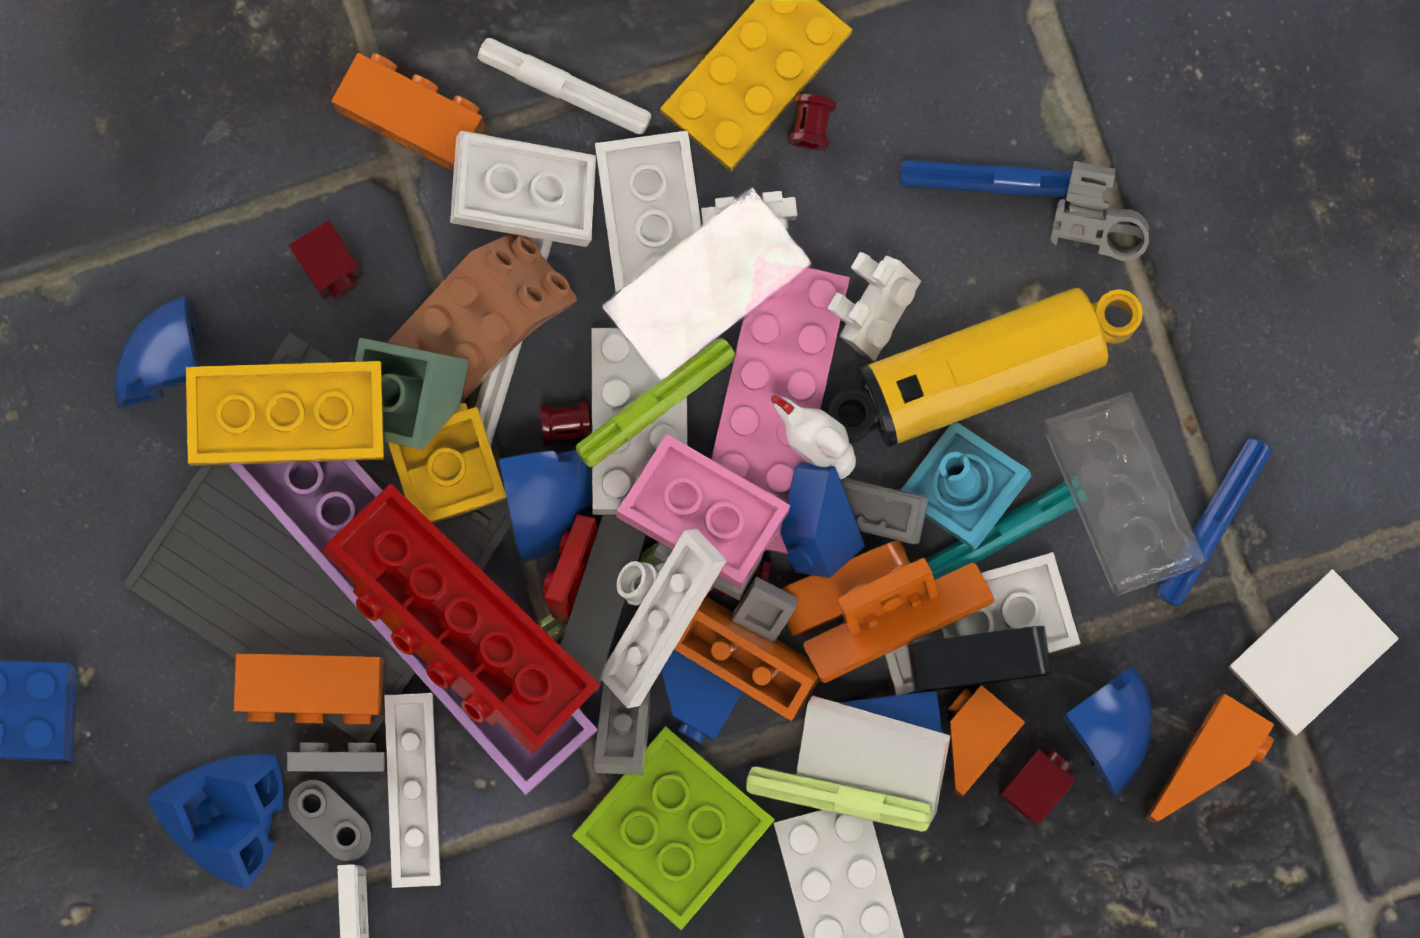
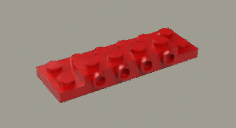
(458, 621)

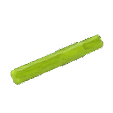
(655, 402)

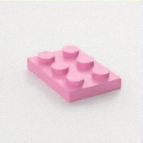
(693, 492)

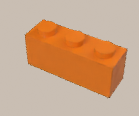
(405, 109)
(747, 661)
(309, 687)

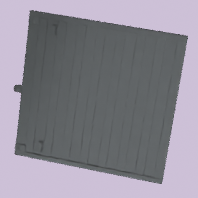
(254, 590)

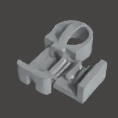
(1085, 216)

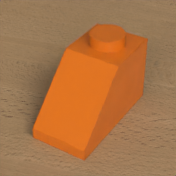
(977, 735)

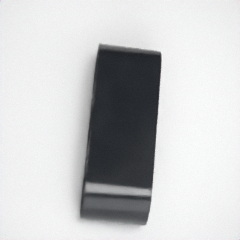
(979, 659)

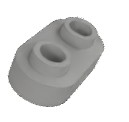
(330, 820)

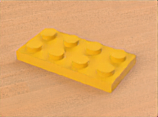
(754, 75)
(284, 413)

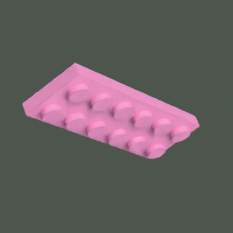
(783, 353)

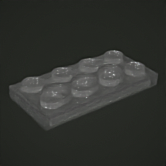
(706, 283)
(1123, 493)

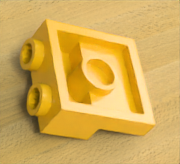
(452, 471)

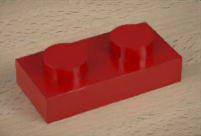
(574, 551)

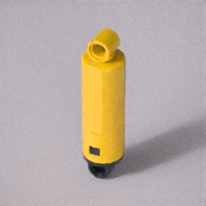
(986, 365)

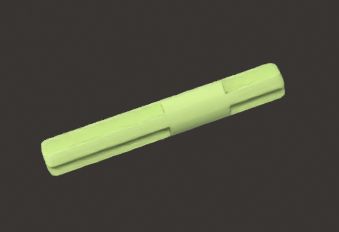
(839, 798)

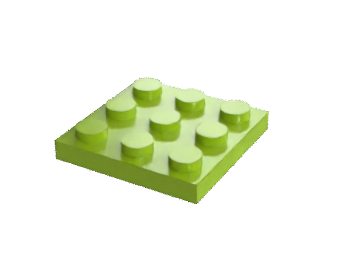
(673, 828)

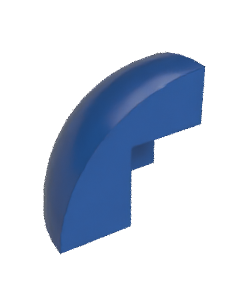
(156, 354)
(544, 498)
(1115, 728)
(224, 814)

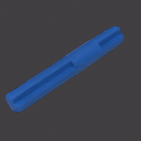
(985, 179)
(1219, 515)

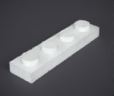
(662, 617)
(412, 790)

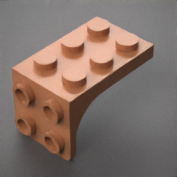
(488, 306)

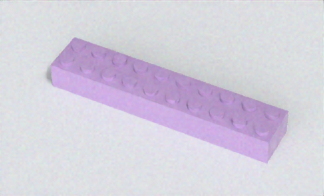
(316, 504)

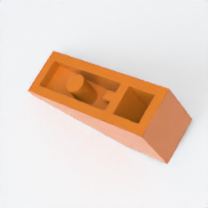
(1221, 748)

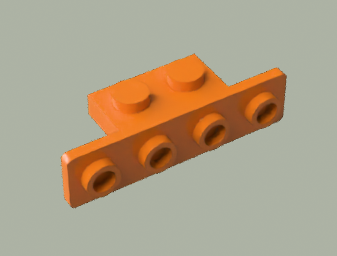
(895, 613)

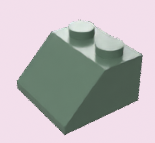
(417, 390)

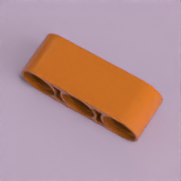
(818, 595)

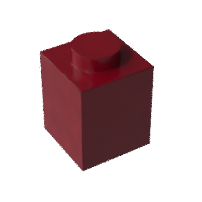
(326, 261)
(1039, 785)

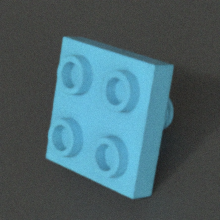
(967, 484)

